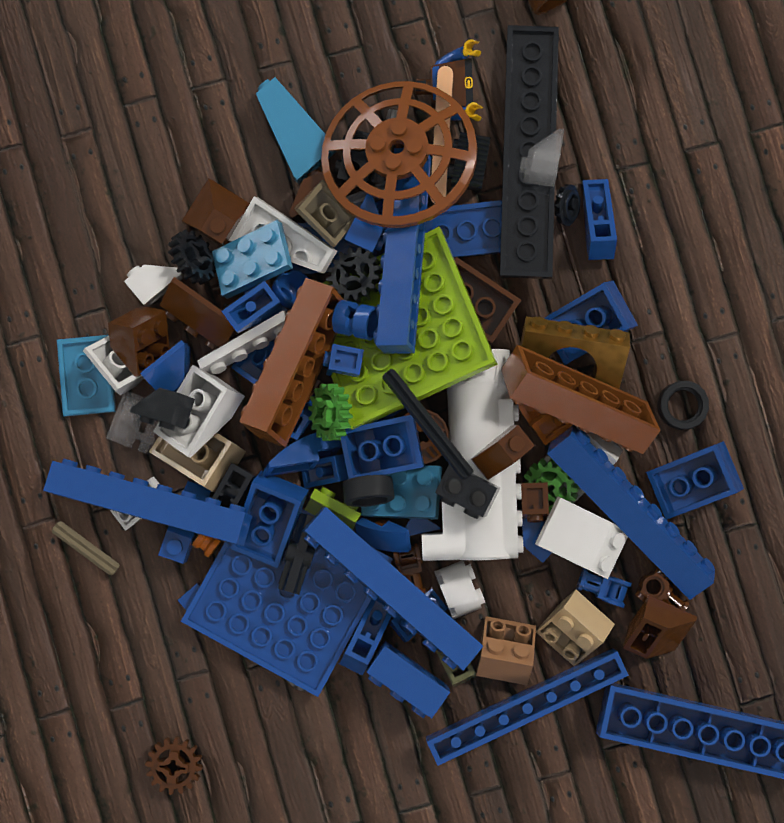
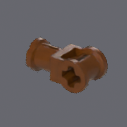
(410, 565)

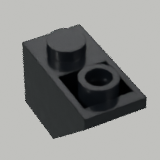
(166, 407)

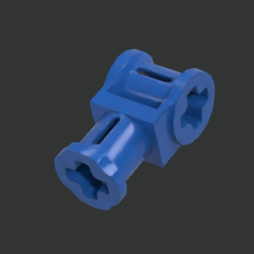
(609, 590)

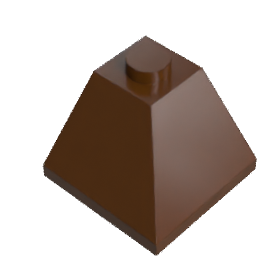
(216, 212)

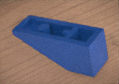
(599, 220)
(178, 542)
(366, 637)

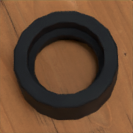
(697, 391)
(368, 490)

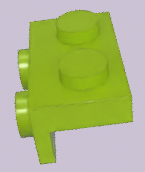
(325, 498)

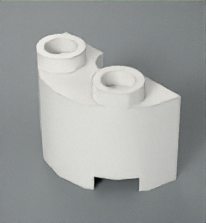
(458, 589)

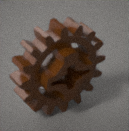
(185, 766)

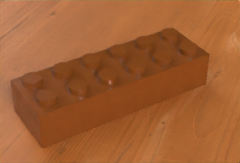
(293, 364)
(579, 400)

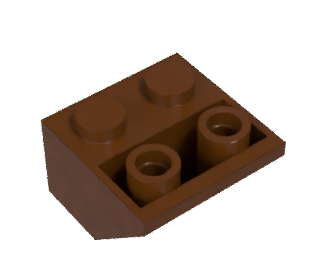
(139, 337)
(657, 628)

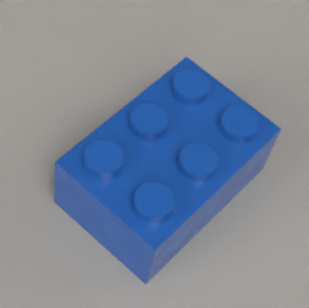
(407, 680)

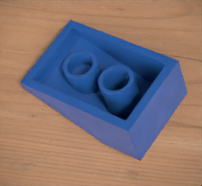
(598, 307)
(382, 447)
(695, 480)
(274, 512)

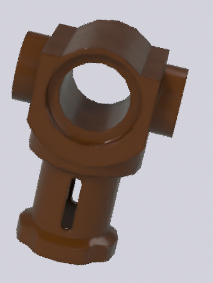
(663, 592)

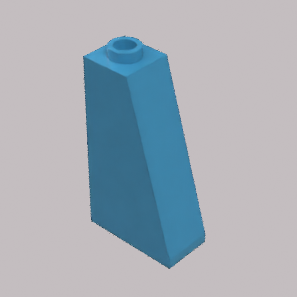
(293, 128)

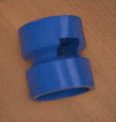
(354, 319)

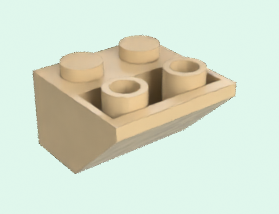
(575, 628)

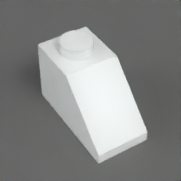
(151, 282)

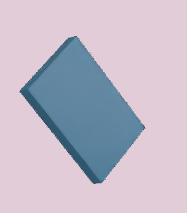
(82, 385)

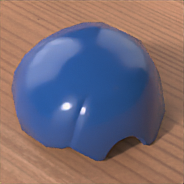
(286, 287)

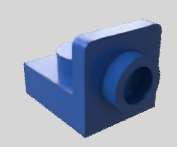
(343, 360)

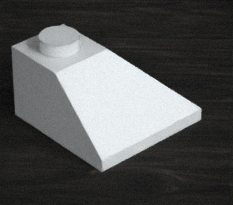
(111, 366)

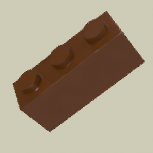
(198, 314)

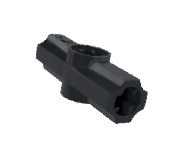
(297, 558)

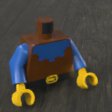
(462, 88)

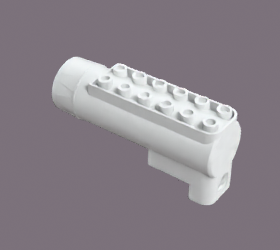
(476, 416)

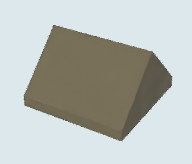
(324, 214)

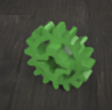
(330, 412)
(554, 475)

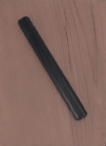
(427, 424)

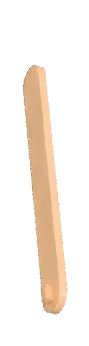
(444, 83)

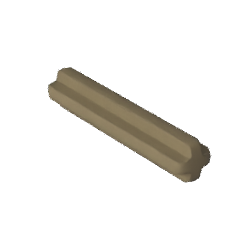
(85, 548)

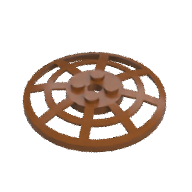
(403, 164)

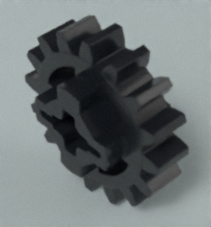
(192, 257)
(358, 264)

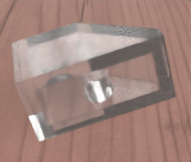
(543, 160)

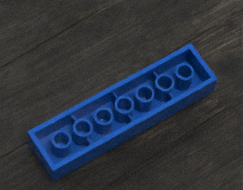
(692, 729)

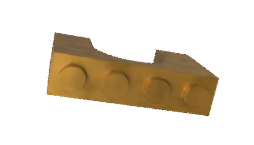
(606, 346)

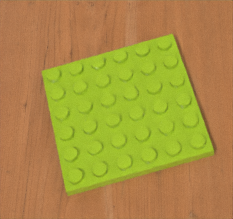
(447, 344)

